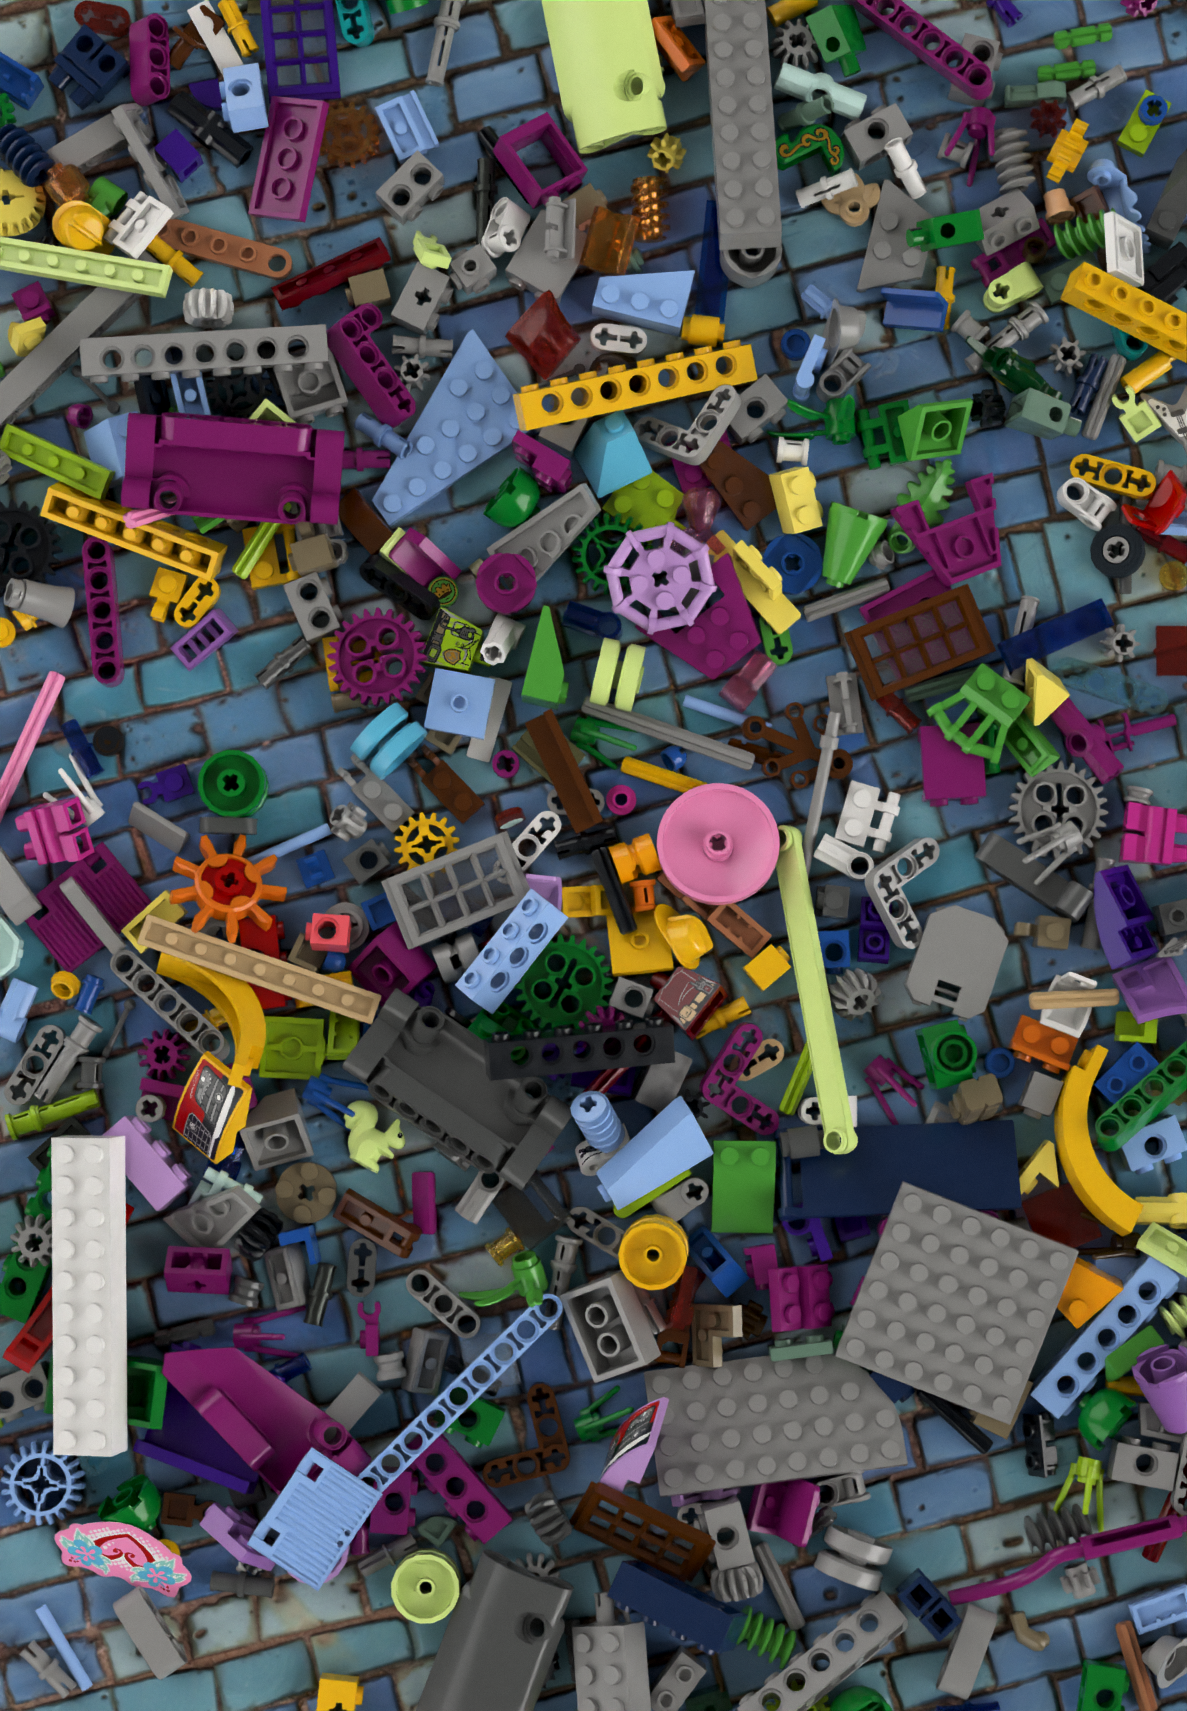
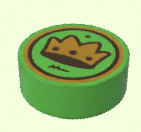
(445, 590)

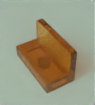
(609, 241)

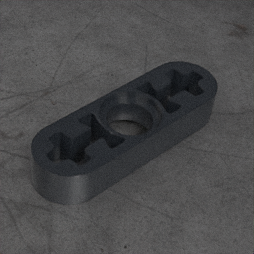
(422, 604)

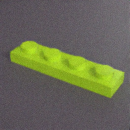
(56, 461)

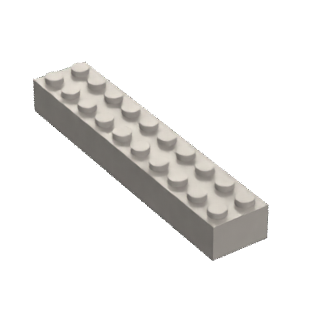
(742, 124)

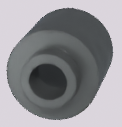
(801, 1142)

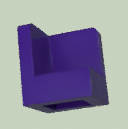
(179, 155)

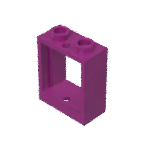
(546, 130)

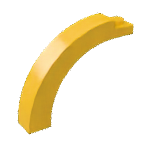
(234, 1001)
(1076, 1152)

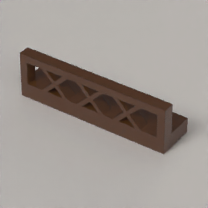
(564, 771)

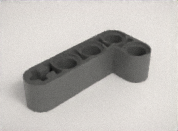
(1054, 893)

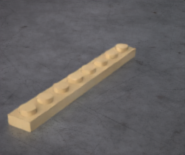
(259, 969)

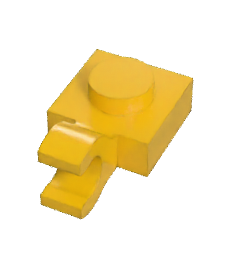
(167, 589)

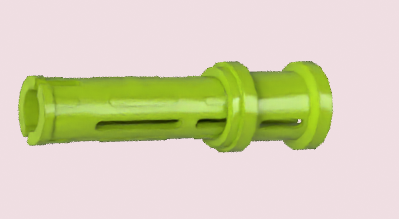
(38, 1117)

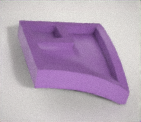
(1152, 989)

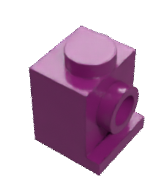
(761, 1259)

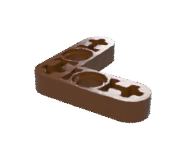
(545, 1442)

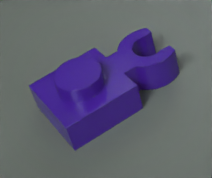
(171, 783)

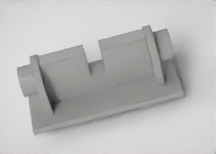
(561, 238)
(844, 699)

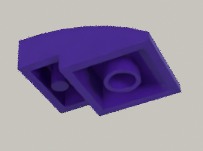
(1122, 917)

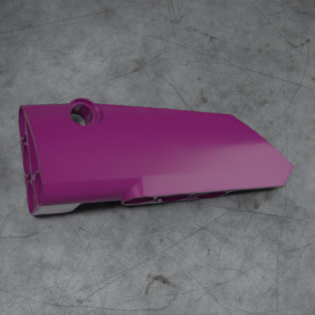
(259, 1414)

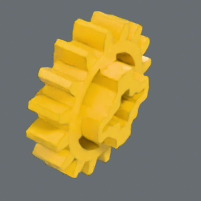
(1067, 150)
(425, 832)

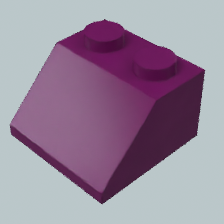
(390, 965)

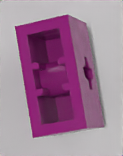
(198, 1270)

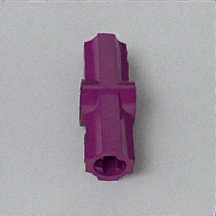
(1086, 741)

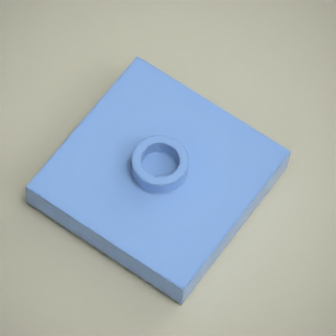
(459, 703)

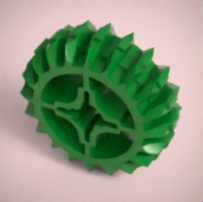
(602, 544)

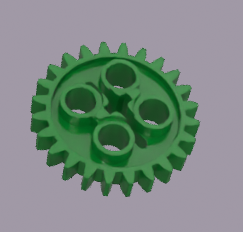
(588, 995)

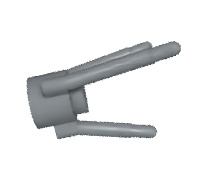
(1064, 838)

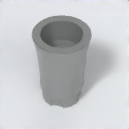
(41, 600)

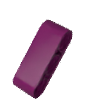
(149, 59)

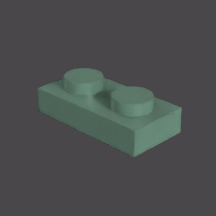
(1056, 279)

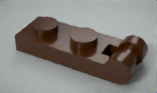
(377, 1223)

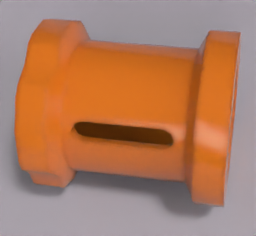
(643, 895)

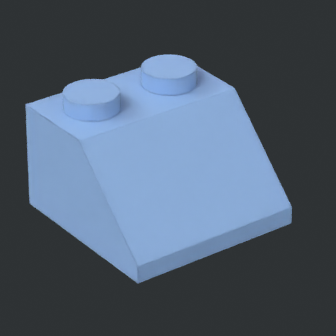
(108, 445)

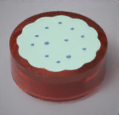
(509, 818)

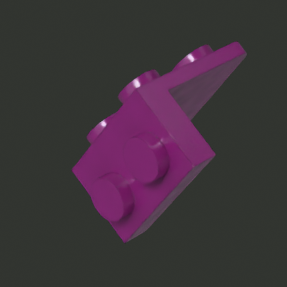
(784, 1510)

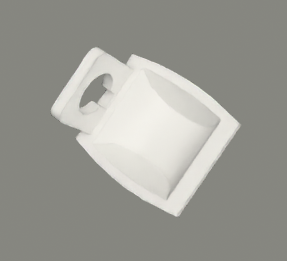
(1068, 1020)

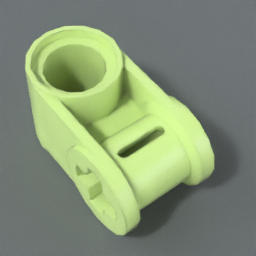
(1015, 286)

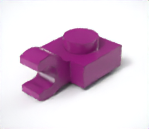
(371, 1335)

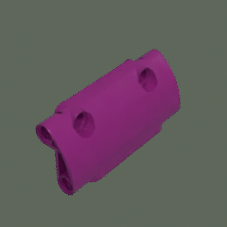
(233, 467)

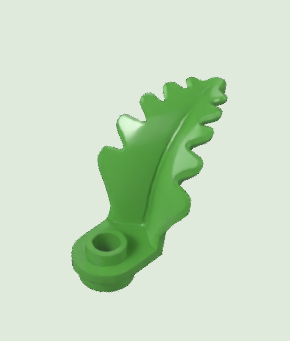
(930, 496)

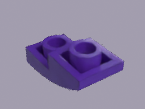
(873, 935)

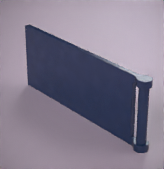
(962, 1163)

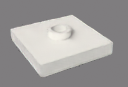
(1124, 249)

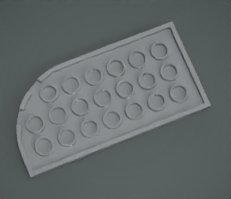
(770, 1423)

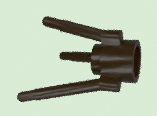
(1120, 1245)

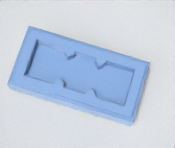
(1159, 1609)

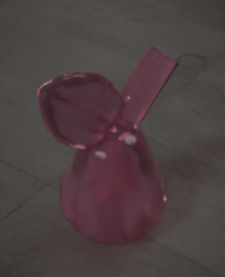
(701, 509)

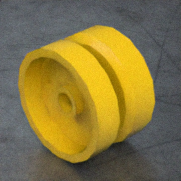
(635, 1255)

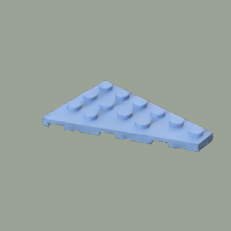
(457, 432)

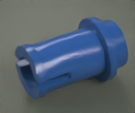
(89, 993)

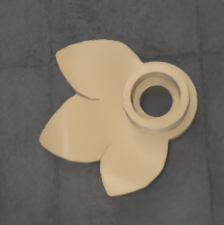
(859, 198)

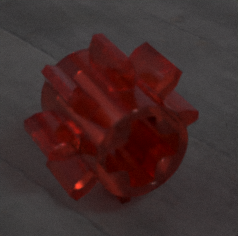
(1045, 126)

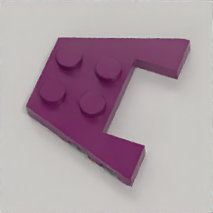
(960, 546)
(720, 633)

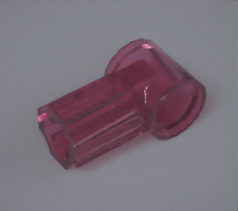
(743, 687)

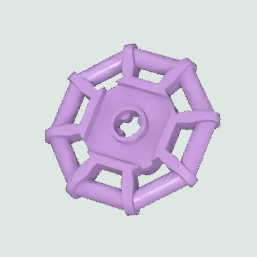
(658, 560)

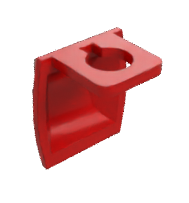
(1162, 507)

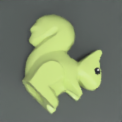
(365, 1141)

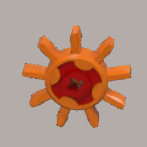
(227, 887)

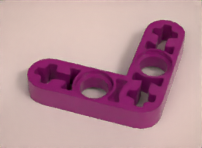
(729, 1090)

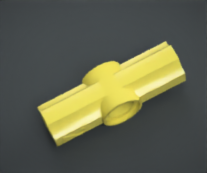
(1164, 1210)

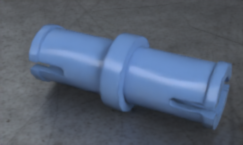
(383, 435)

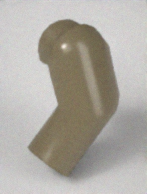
(1026, 1636)

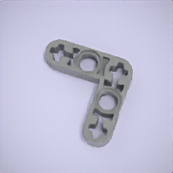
(696, 435)
(893, 882)

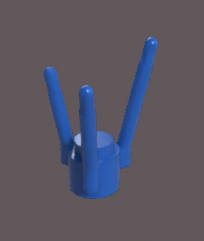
(318, 1093)

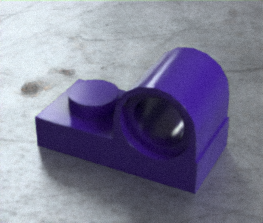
(817, 1243)

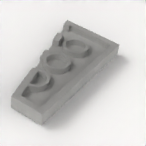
(550, 531)

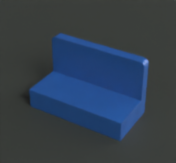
(914, 309)
(305, 1234)

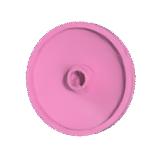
(718, 844)

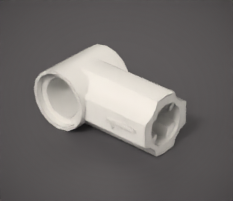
(501, 639)
(841, 856)

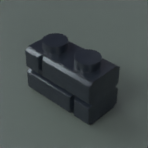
(1167, 275)

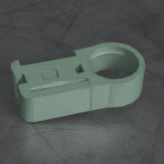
(1033, 94)

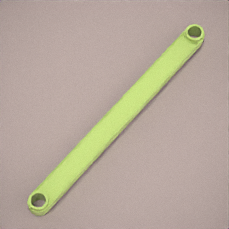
(814, 994)

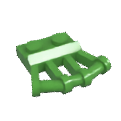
(991, 697)

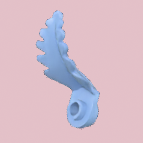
(1117, 193)

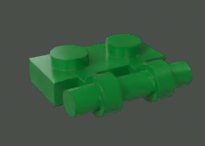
(891, 432)

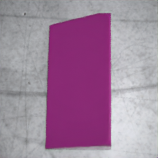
(424, 1201)

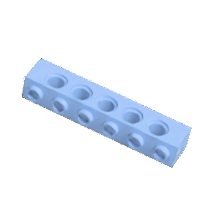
(1086, 1337)

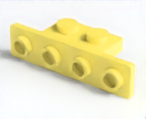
(759, 584)

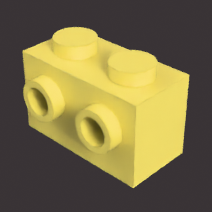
(796, 500)

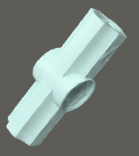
(803, 83)

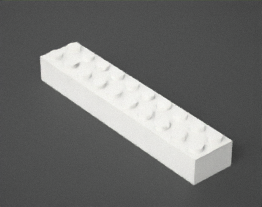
(89, 1295)

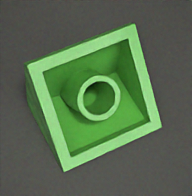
(935, 428)

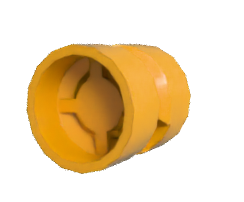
(635, 858)

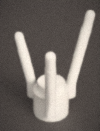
(90, 806)

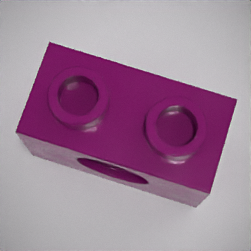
(395, 1520)

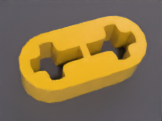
(191, 597)

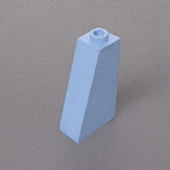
(654, 1155)

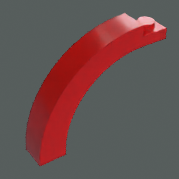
(37, 1334)

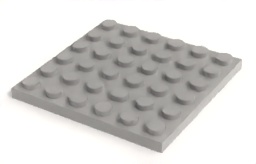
(956, 1302)

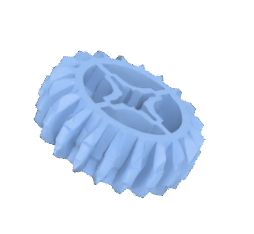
(42, 1495)

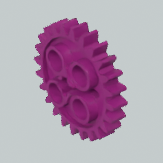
(372, 631)

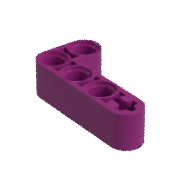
(368, 367)

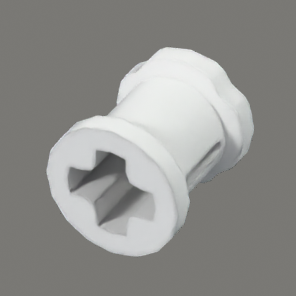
(792, 451)

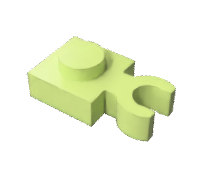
(429, 252)
(1137, 418)

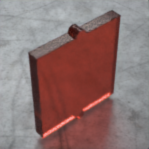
(1171, 650)

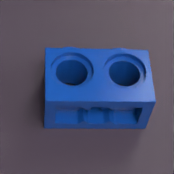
(1124, 1074)

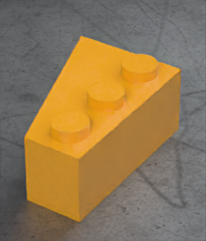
(1087, 1292)

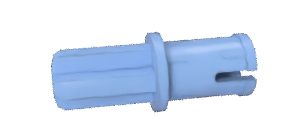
(817, 301)

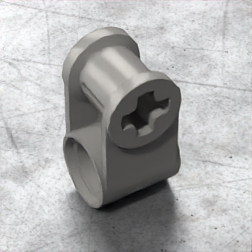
(845, 372)
(676, 1202)
(842, 1489)

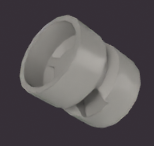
(467, 952)

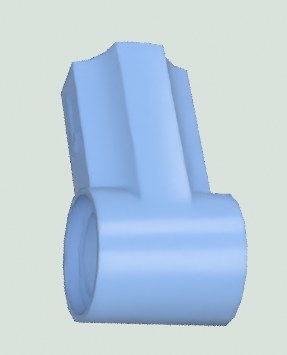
(15, 1009)

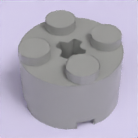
(750, 269)

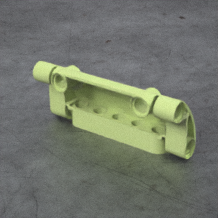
(606, 69)

